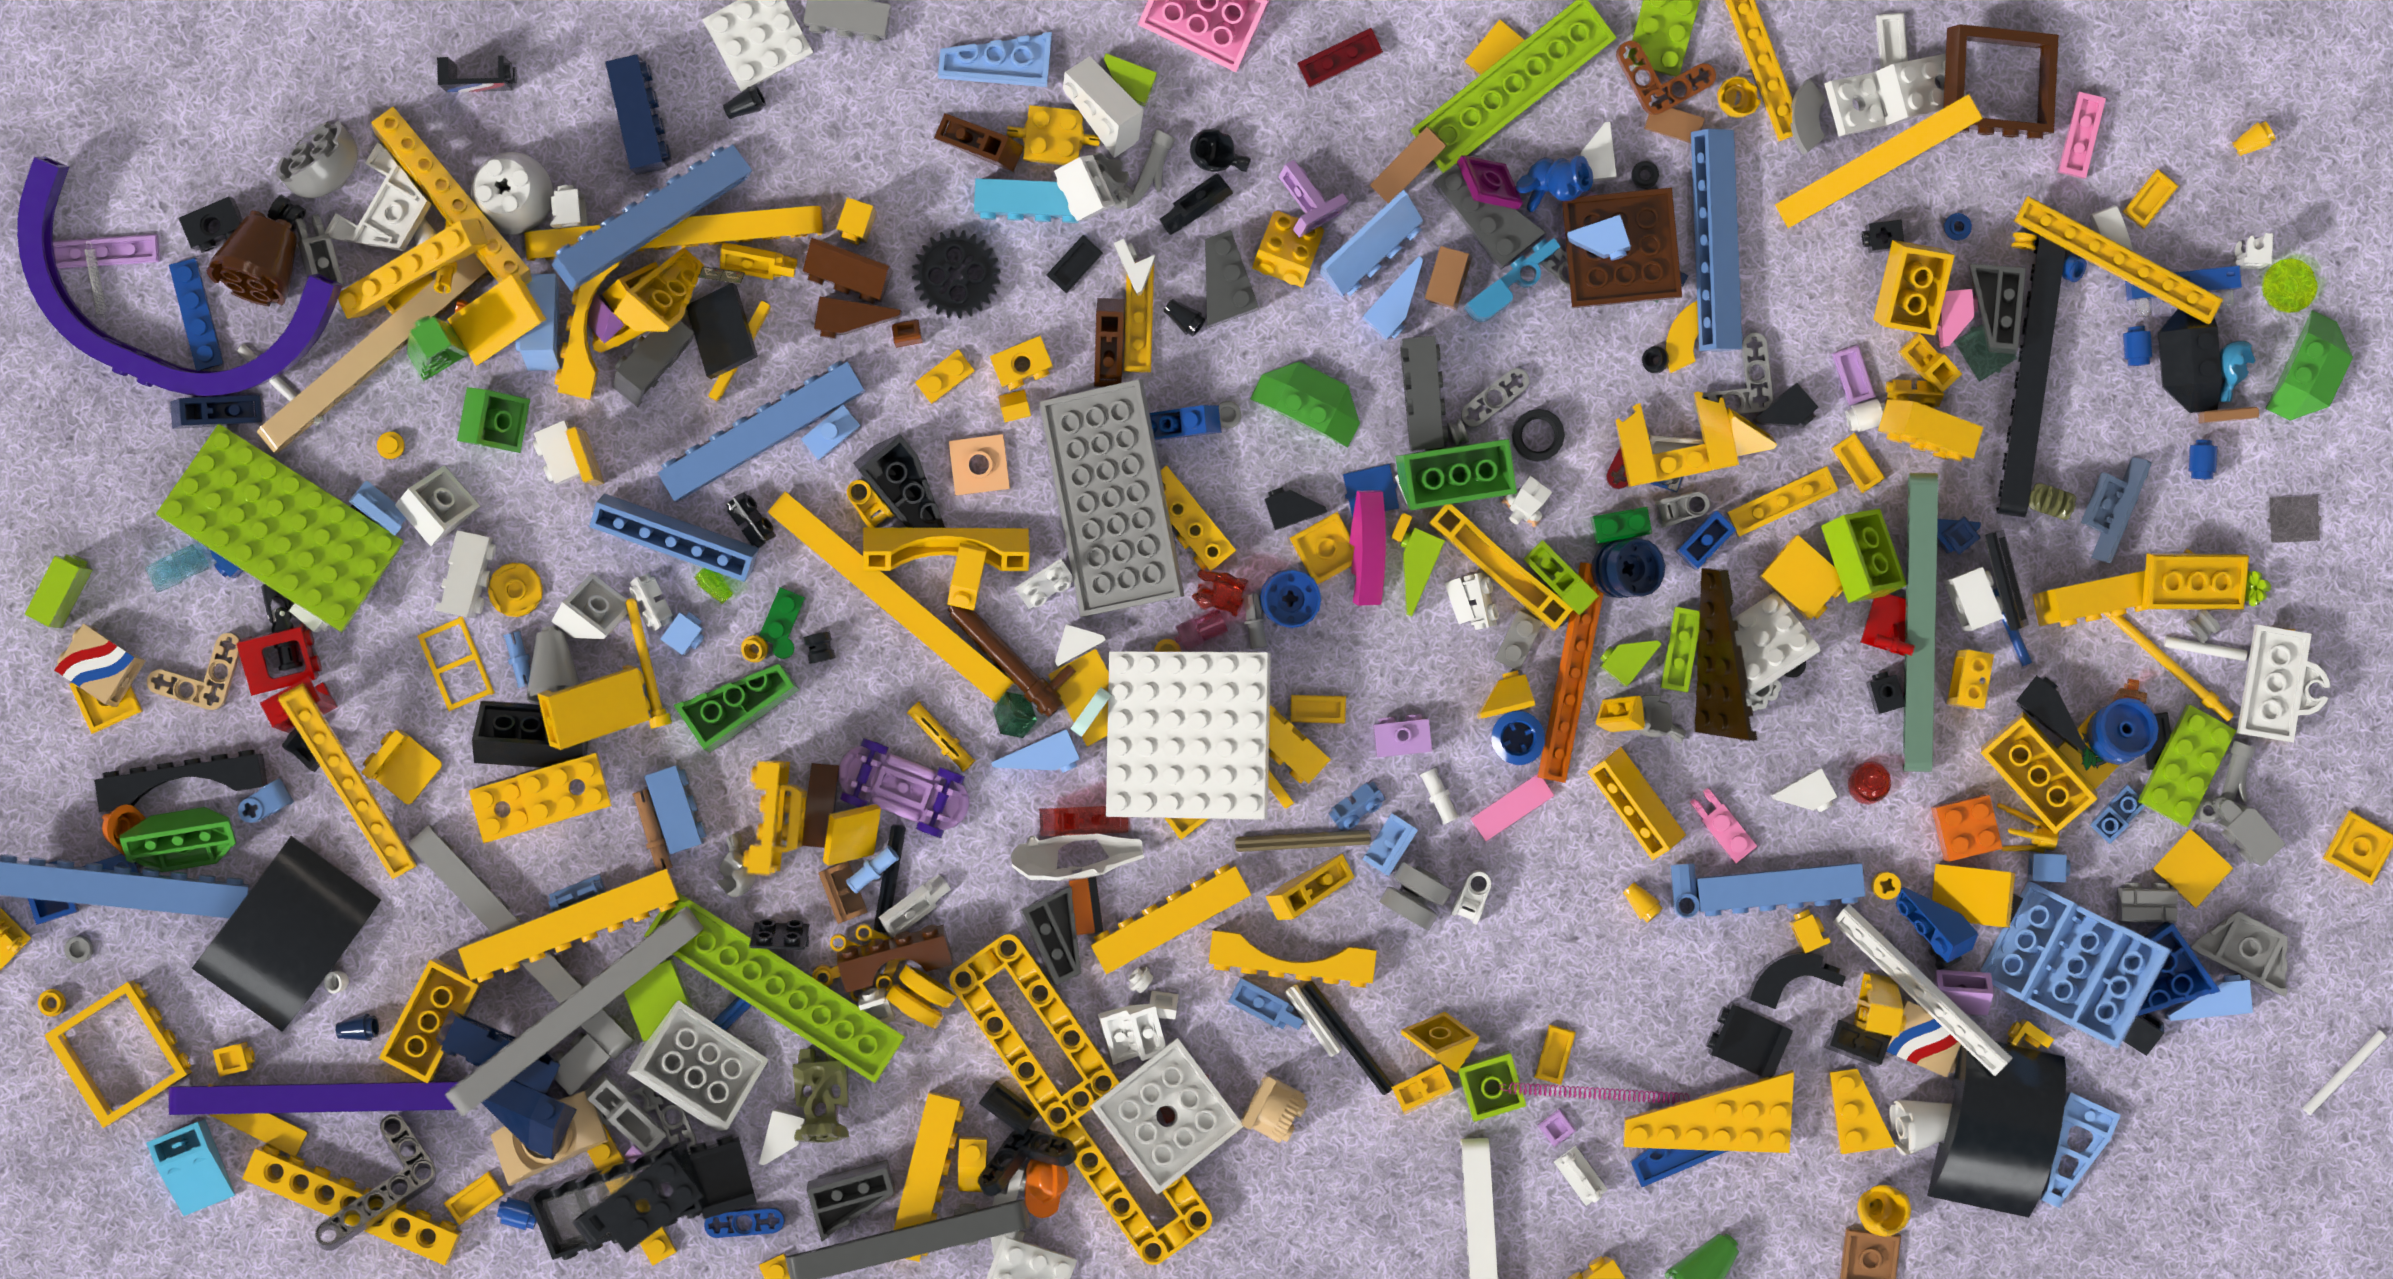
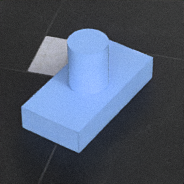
(830, 432)

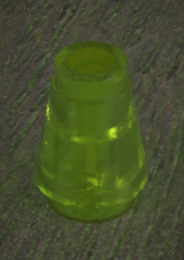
(713, 584)

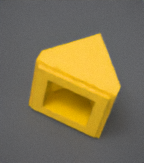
(1014, 406)

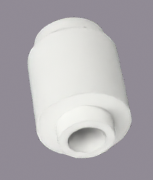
(1865, 415)

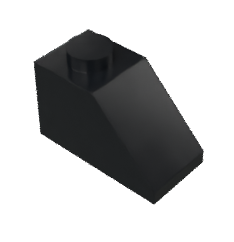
(1789, 409)
(1290, 508)

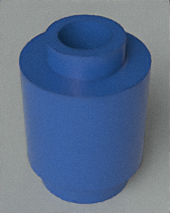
(2137, 346)
(2203, 460)
(516, 1214)

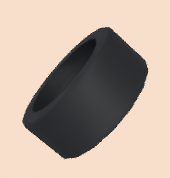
(1555, 423)

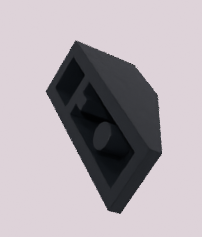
(2047, 707)

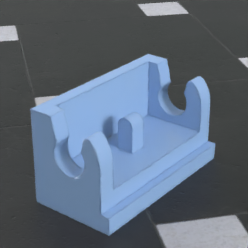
(1390, 844)

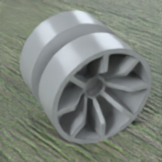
(1419, 890)

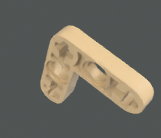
(201, 688)

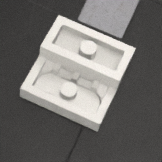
(1132, 1032)

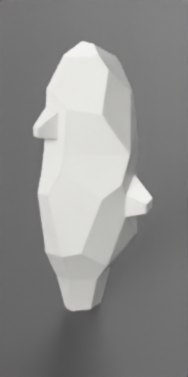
(1039, 858)

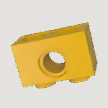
(1005, 363)

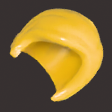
(1888, 1210)

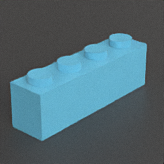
(1021, 199)

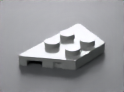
(2248, 950)

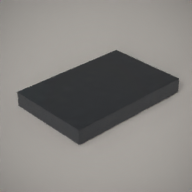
(721, 331)

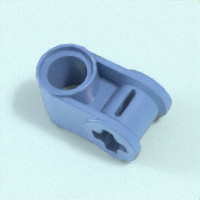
(268, 799)

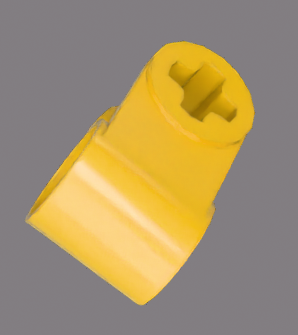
(869, 505)

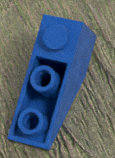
(1186, 422)
(1941, 926)

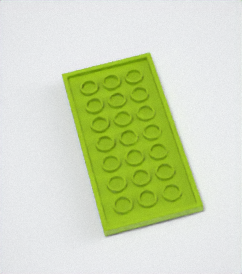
(280, 528)

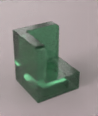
(1014, 715)

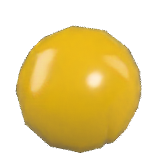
(1727, 94)

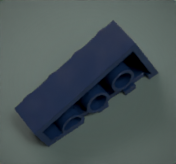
(480, 1042)

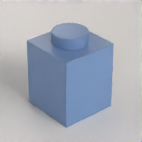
(2048, 867)

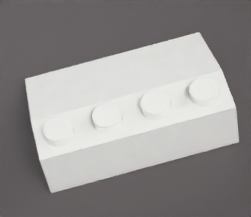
(698, 1066)

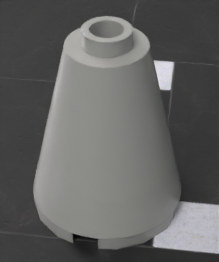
(551, 664)

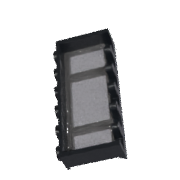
(563, 1202)

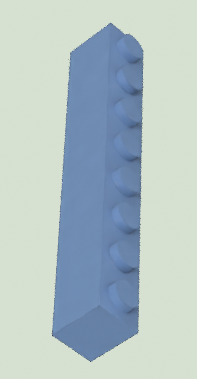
(651, 217)
(1716, 240)
(761, 431)

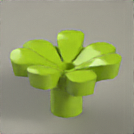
(2256, 588)

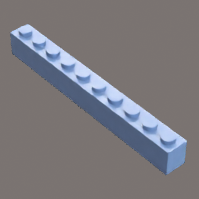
(120, 887)

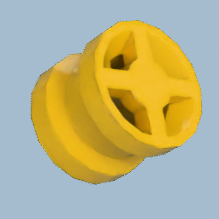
(1881, 883)

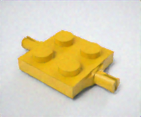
(1052, 135)

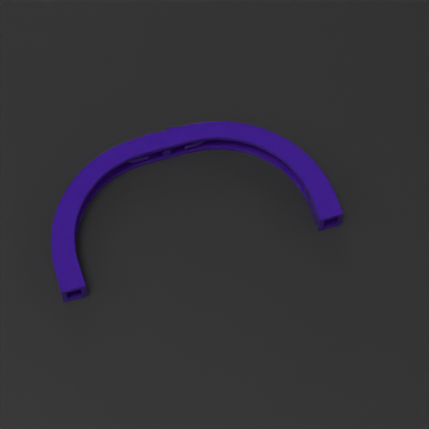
(44, 281)

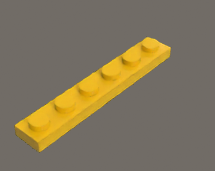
(656, 1246)

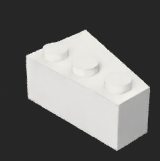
(1104, 105)
(467, 575)

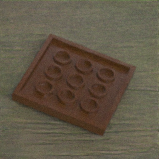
(1651, 264)

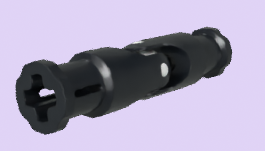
(281, 621)

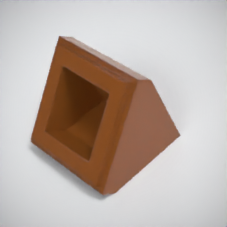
(907, 333)

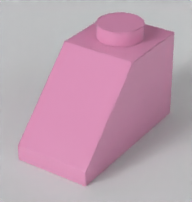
(1955, 315)

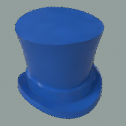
(1518, 738)

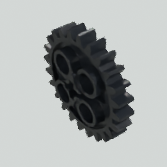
(975, 290)

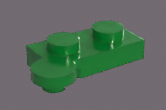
(781, 622)

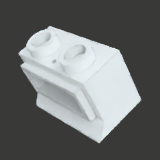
(568, 208)

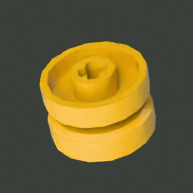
(919, 999)

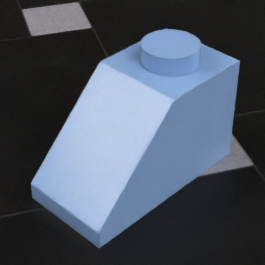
(1602, 238)

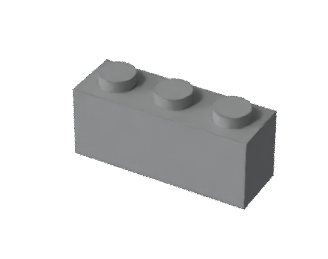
(849, 18)

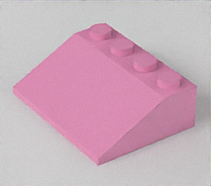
(1212, 27)

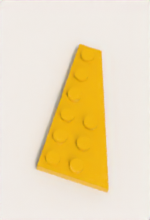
(1731, 1119)

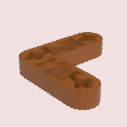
(1654, 86)

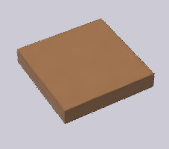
(1869, 1255)

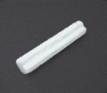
(1313, 1020)

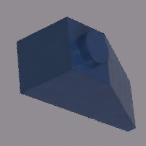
(215, 411)

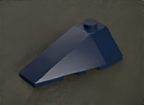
(531, 1117)

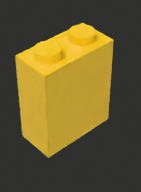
(1803, 578)

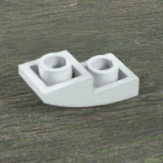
(2111, 225)

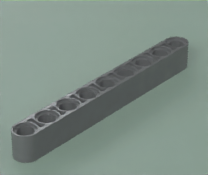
(909, 1241)

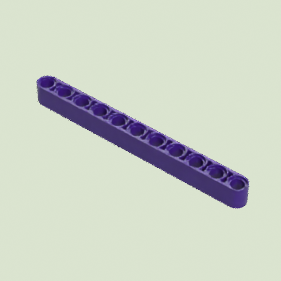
(309, 1098)

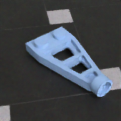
(2091, 1117)

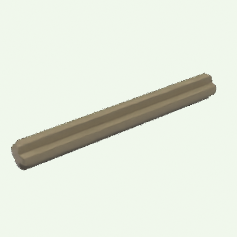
(1302, 840)

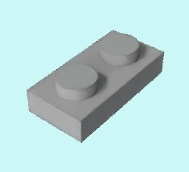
(1518, 641)

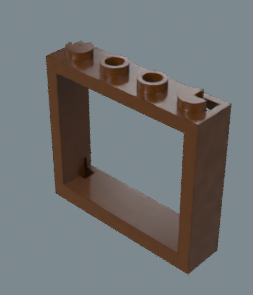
(1955, 76)

